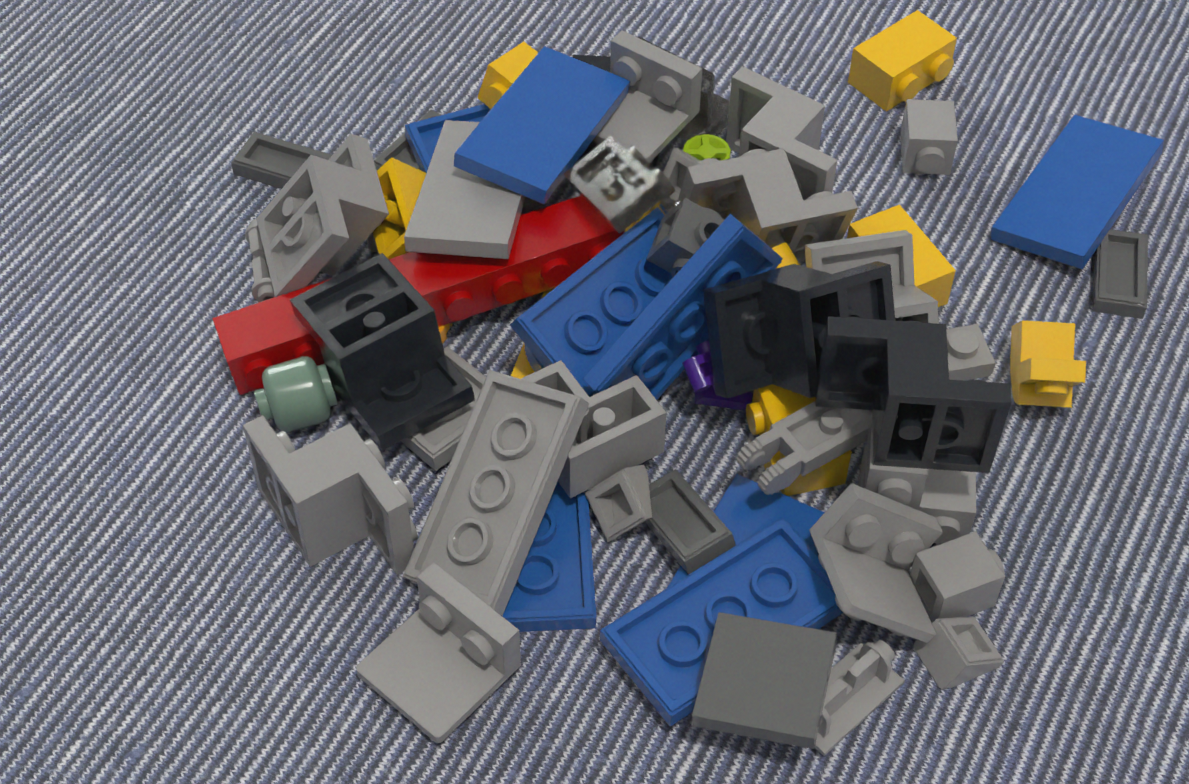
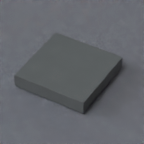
(765, 680)

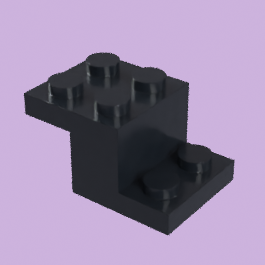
(776, 322)
(382, 350)
(915, 408)

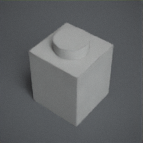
(928, 136)
(957, 577)

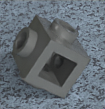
(682, 234)

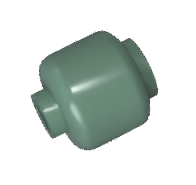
(296, 394)

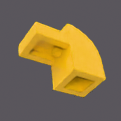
(1044, 363)

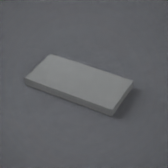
(460, 210)
(498, 486)

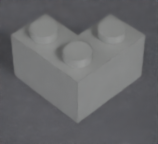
(617, 431)
(939, 493)

